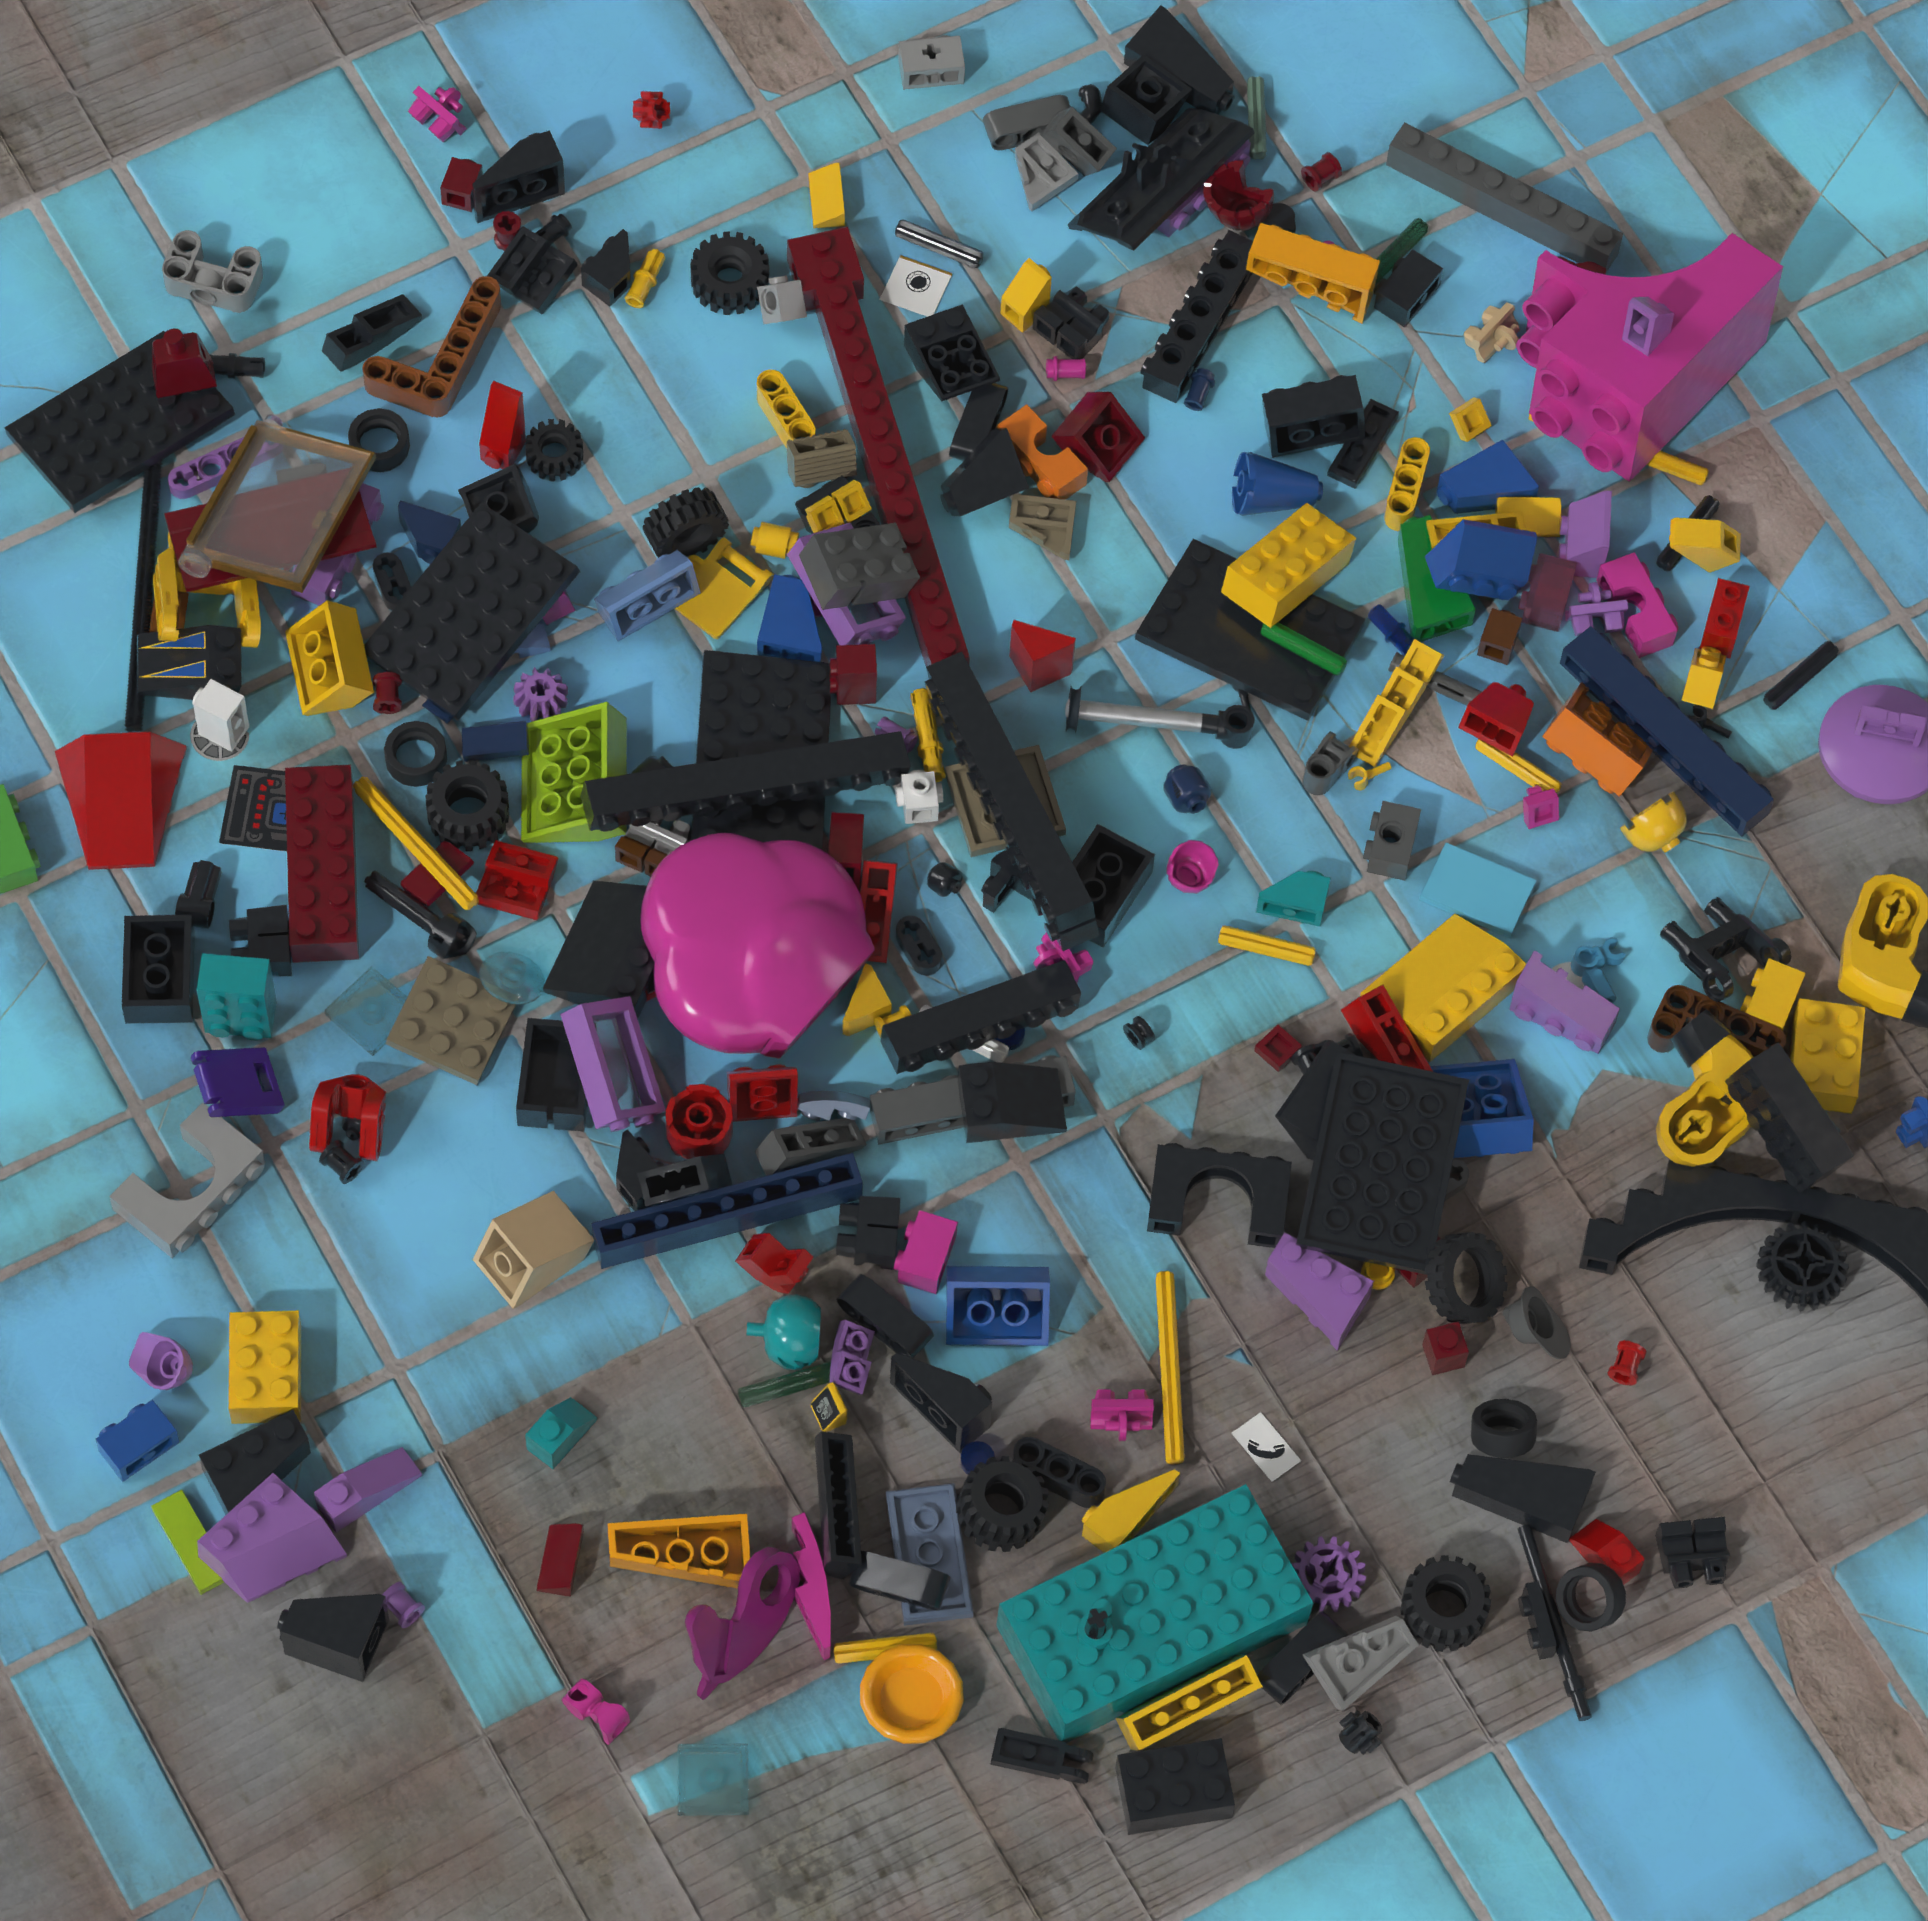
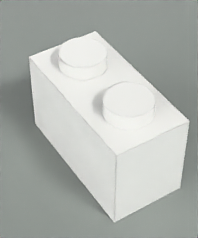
(220, 714)

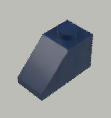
(427, 529)

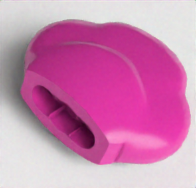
(751, 940)

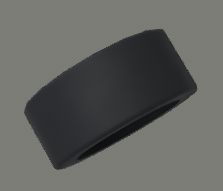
(382, 419)
(415, 731)
(1503, 1443)
(1569, 1606)

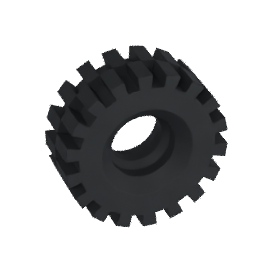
(724, 254)
(686, 523)

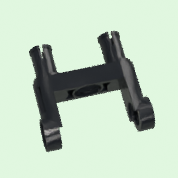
(1735, 931)

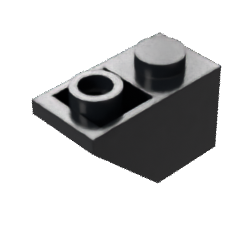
(609, 270)
(633, 1160)

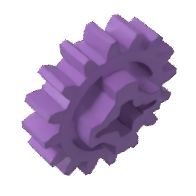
(1339, 1582)

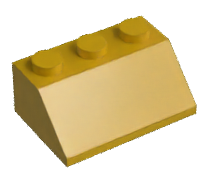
(329, 659)

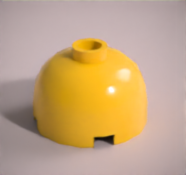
(1657, 825)

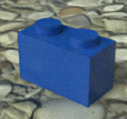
(137, 1440)

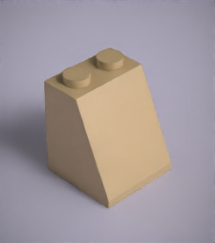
(532, 1248)

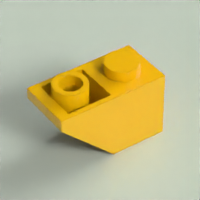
(1026, 294)
(1705, 542)
(1704, 677)

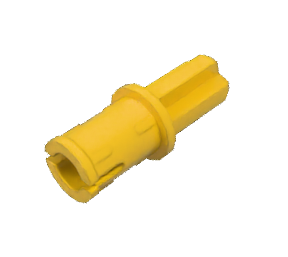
(645, 278)

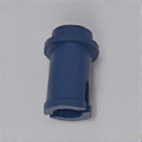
(1201, 383)

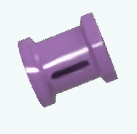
(403, 1605)

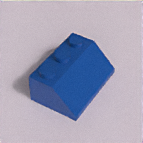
(1483, 559)
(997, 1305)

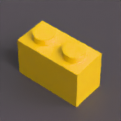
(1774, 993)

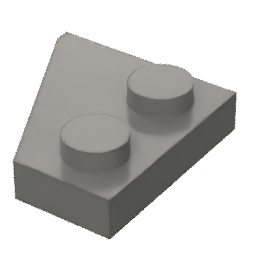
(1042, 171)

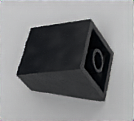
(335, 1632)

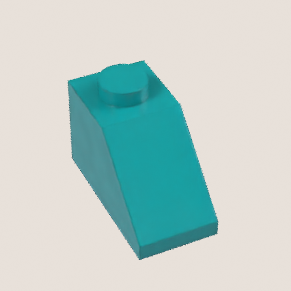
(1296, 898)
(558, 1431)

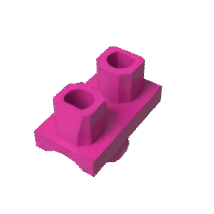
(446, 122)
(1051, 953)
(1121, 1414)

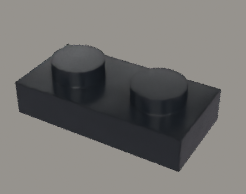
(1541, 1633)

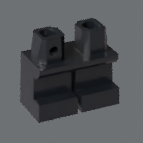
(1070, 324)
(266, 935)
(876, 1230)
(1693, 1548)

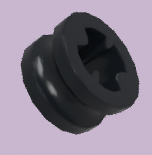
(1139, 1032)

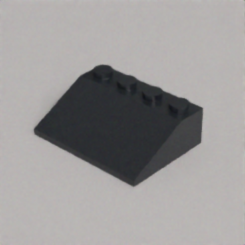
(605, 949)

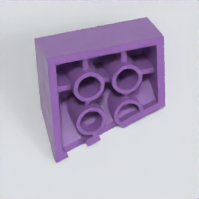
(268, 1541)

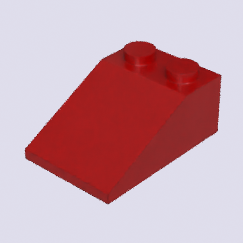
(763, 1092)

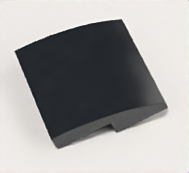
(532, 270)

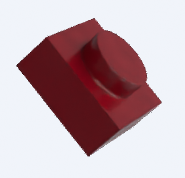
(1277, 1048)

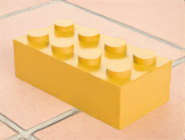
(1288, 565)

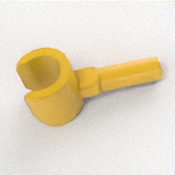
(1366, 774)

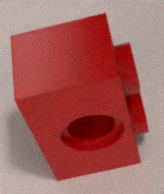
(1725, 616)

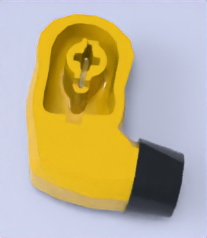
(1880, 950)
(1705, 1117)

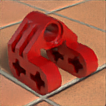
(352, 1098)

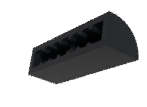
(838, 1504)

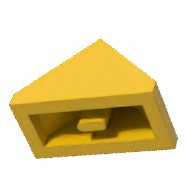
(866, 1003)

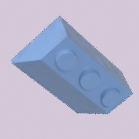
(648, 594)

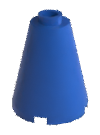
(1271, 486)

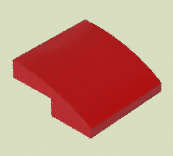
(516, 880)

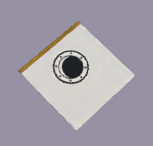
(915, 286)

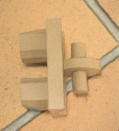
(1498, 332)

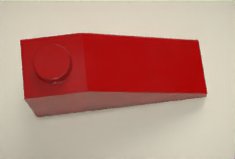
(502, 427)
(878, 900)
(1383, 1030)

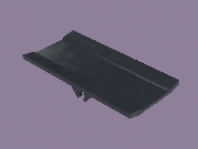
(1162, 176)

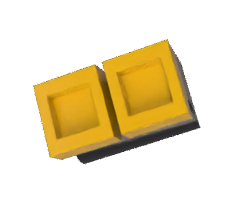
(833, 505)

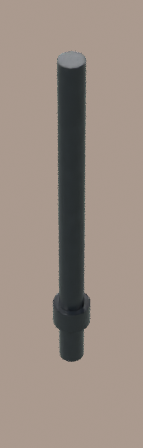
(1573, 1683)

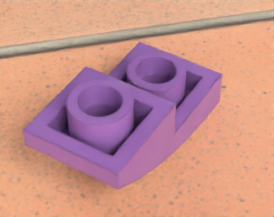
(849, 1357)

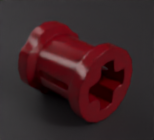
(1321, 171)
(506, 227)
(387, 693)

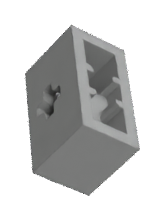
(931, 62)

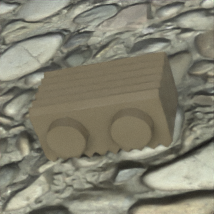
(821, 458)

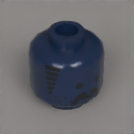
(1187, 789)

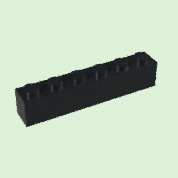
(980, 1017)

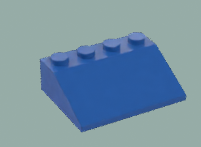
(1494, 1111)

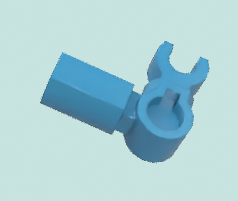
(1588, 964)

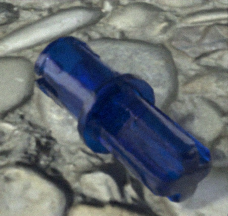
(1391, 628)

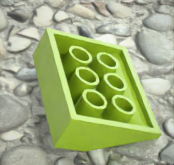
(561, 757)

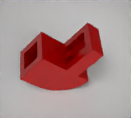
(773, 1263)

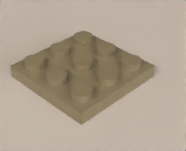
(976, 824)
(450, 1021)

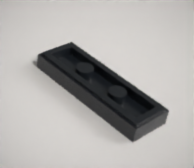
(1357, 455)

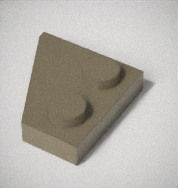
(1044, 522)

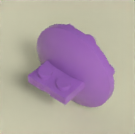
(1877, 744)

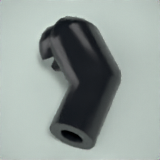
(1092, 98)

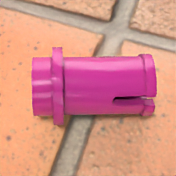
(1065, 368)

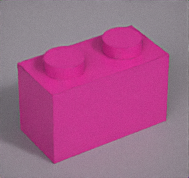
(926, 1252)

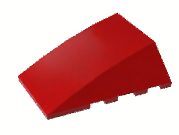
(120, 794)

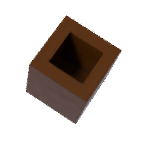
(1499, 636)

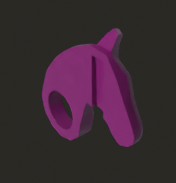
(730, 1645)

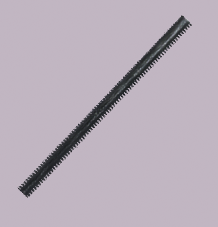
(143, 588)

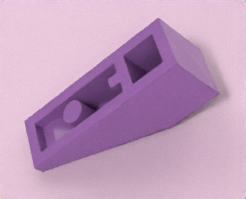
(364, 1487)

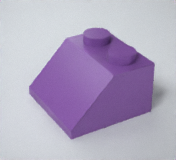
(1587, 533)

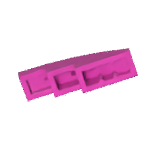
(813, 1594)

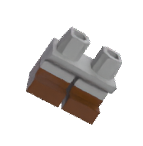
(650, 844)

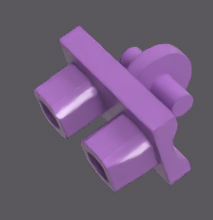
(1611, 611)

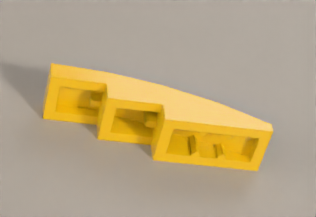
(1396, 702)

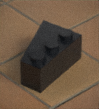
(250, 1458)

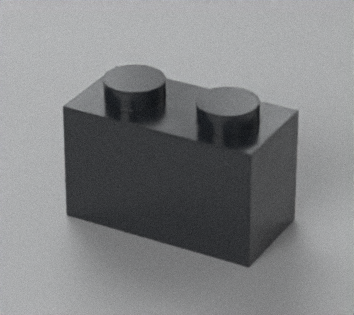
(1407, 288)

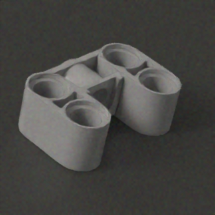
(209, 282)

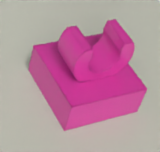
(1540, 807)

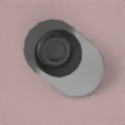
(1536, 1322)

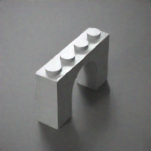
(176, 1222)

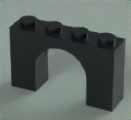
(1261, 1179)

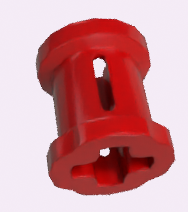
(1627, 1363)

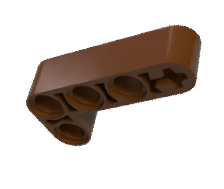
(1695, 1003)

